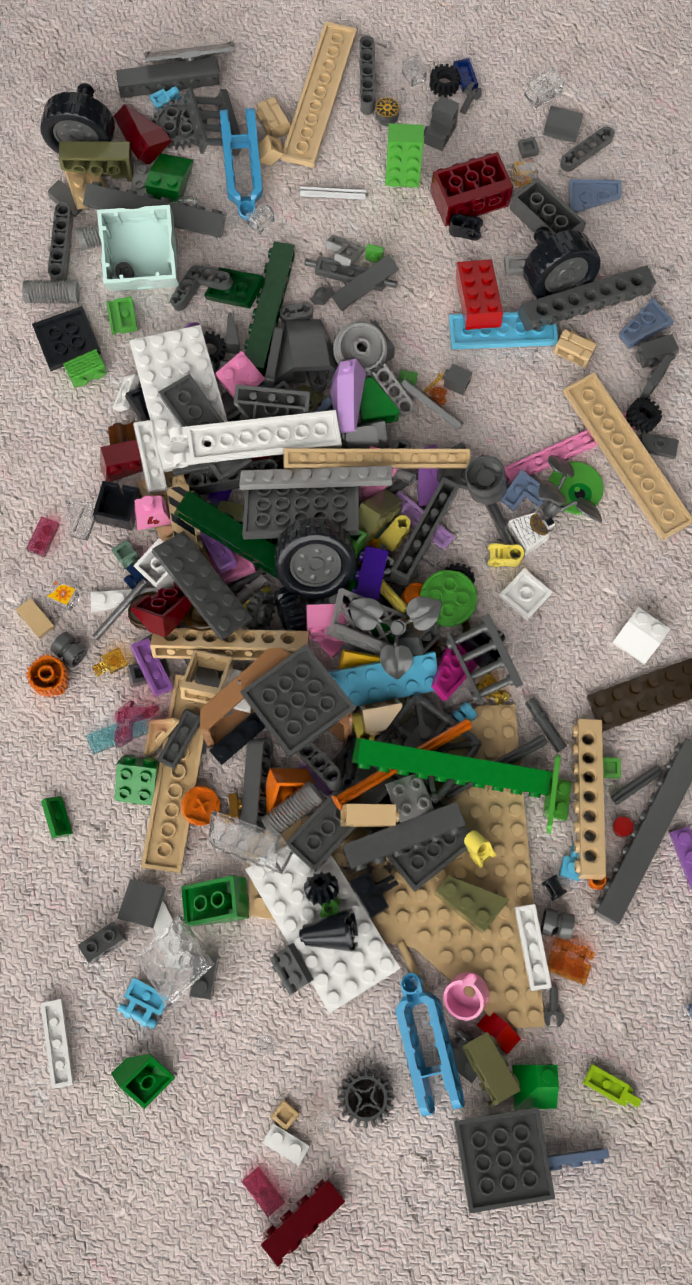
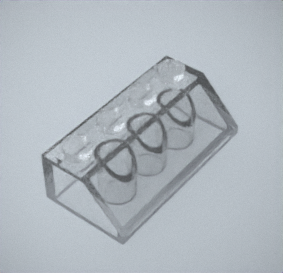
(248, 843)

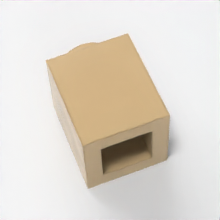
(270, 150)

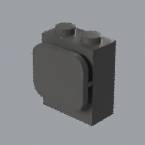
(367, 434)

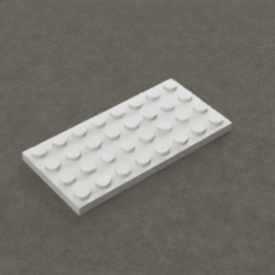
(161, 362)
(336, 973)

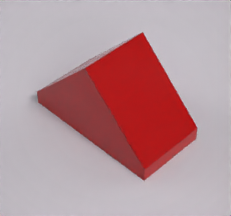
(500, 1030)

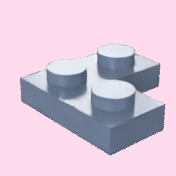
(521, 487)

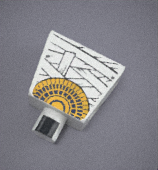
(530, 531)

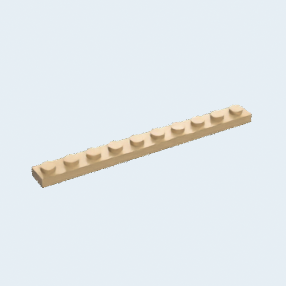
(397, 458)

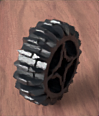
(290, 610)

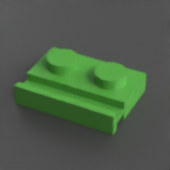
(122, 315)

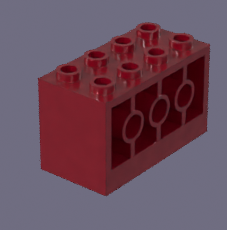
(471, 187)

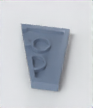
(592, 193)
(646, 324)

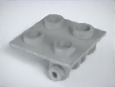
(410, 797)

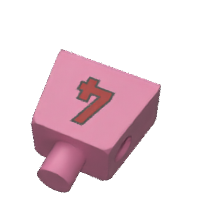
(151, 512)

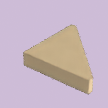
(158, 732)

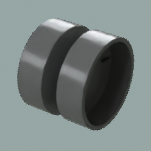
(486, 479)

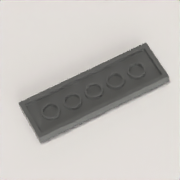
(193, 408)
(202, 585)
(322, 831)

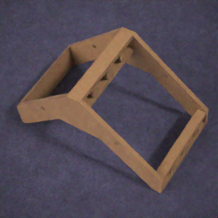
(216, 725)

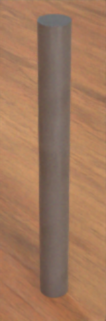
(120, 609)

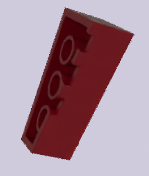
(120, 460)
(302, 1221)

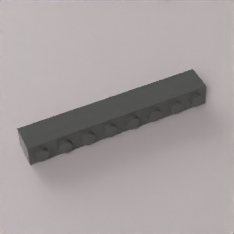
(185, 217)

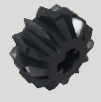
(321, 888)

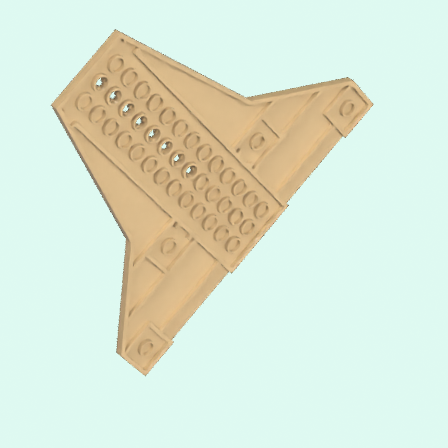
(433, 926)

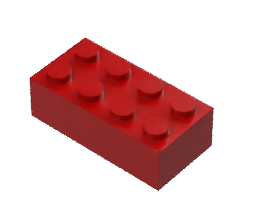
(479, 294)

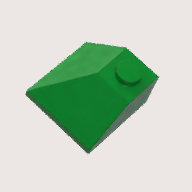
(142, 1078)
(538, 1086)

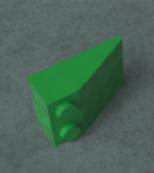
(168, 177)
(215, 901)

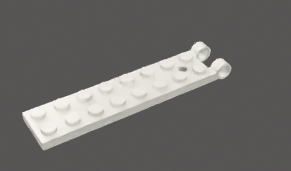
(256, 437)

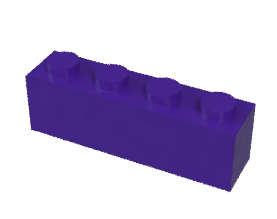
(371, 573)

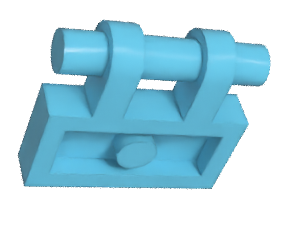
(145, 996)

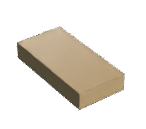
(35, 618)

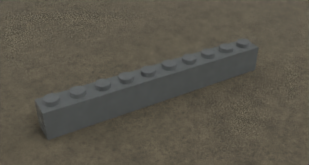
(647, 837)

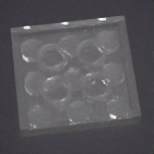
(174, 961)

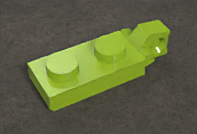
(610, 1087)

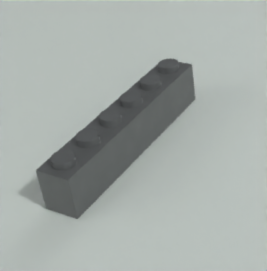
(181, 74)
(424, 532)
(404, 836)

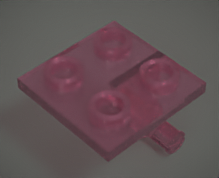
(126, 716)

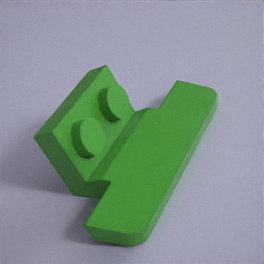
(558, 798)

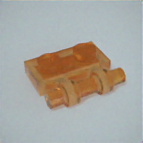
(568, 967)

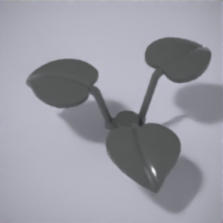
(556, 499)
(422, 612)

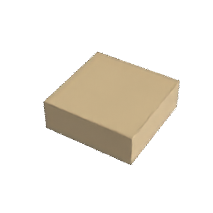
(285, 1114)

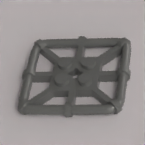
(423, 734)

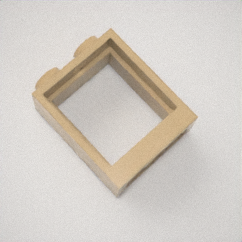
(200, 692)
(369, 815)

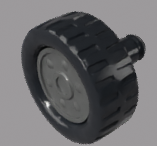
(76, 118)
(560, 262)
(315, 558)

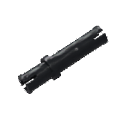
(349, 767)

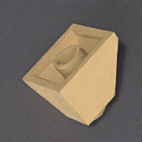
(379, 715)

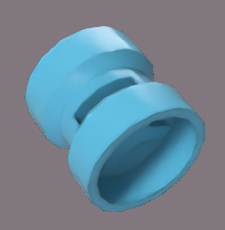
(464, 712)

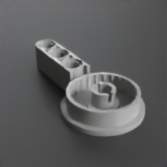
(372, 359)

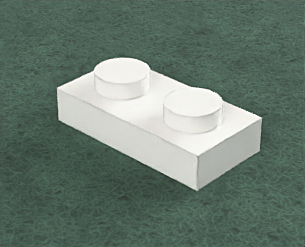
(129, 383)
(286, 1144)

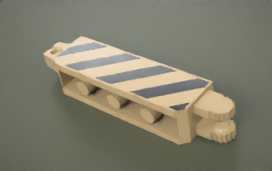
(175, 495)

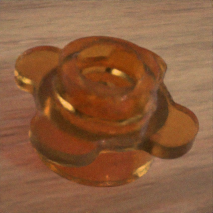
(438, 391)

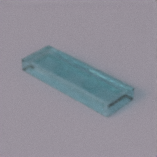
(104, 738)

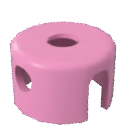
(459, 1003)

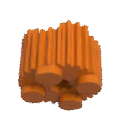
(51, 686)

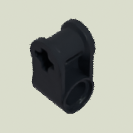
(465, 227)

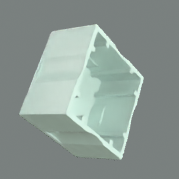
(143, 240)

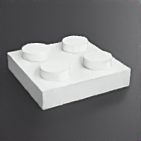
(525, 594)

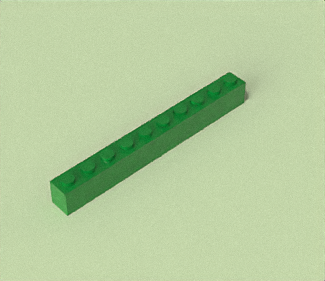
(451, 766)

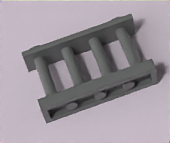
(222, 102)
(503, 661)

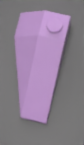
(347, 393)

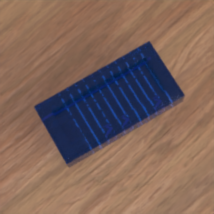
(467, 73)

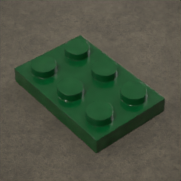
(242, 292)

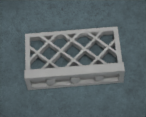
(351, 634)

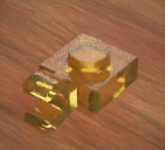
(112, 661)
(499, 696)

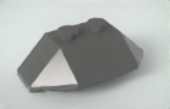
(269, 402)

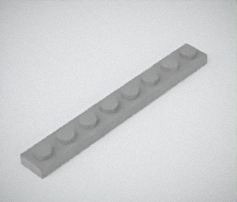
(315, 477)

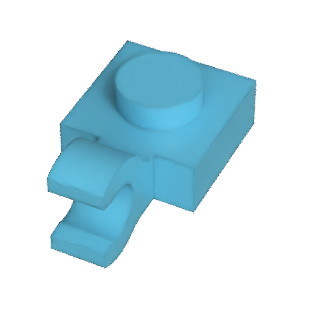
(163, 96)
(567, 866)

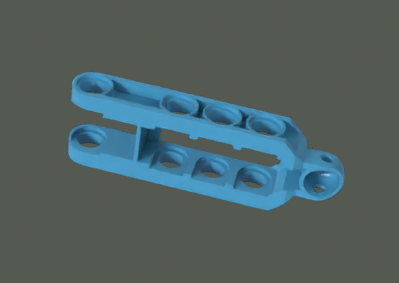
(240, 141)
(414, 994)

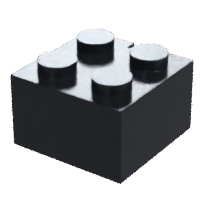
(114, 508)

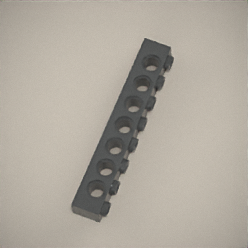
(599, 295)

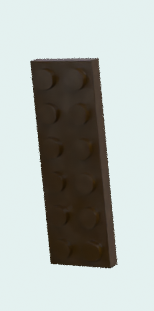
(643, 695)

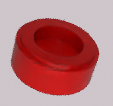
(622, 827)

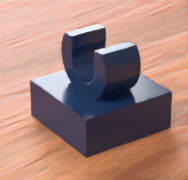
(135, 577)

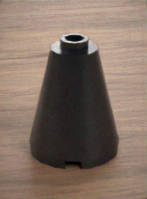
(332, 932)

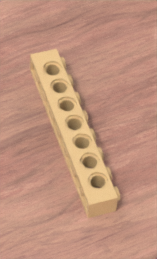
(239, 645)
(593, 731)

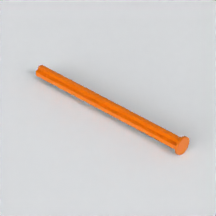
(379, 776)

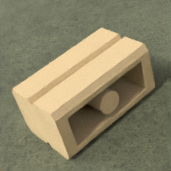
(273, 118)
(575, 348)

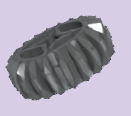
(376, 1082)

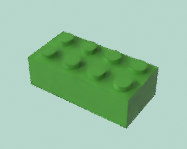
(404, 155)

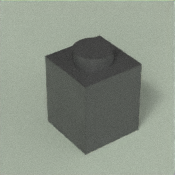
(457, 379)

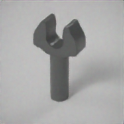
(470, 97)
(554, 1008)

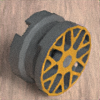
(387, 112)

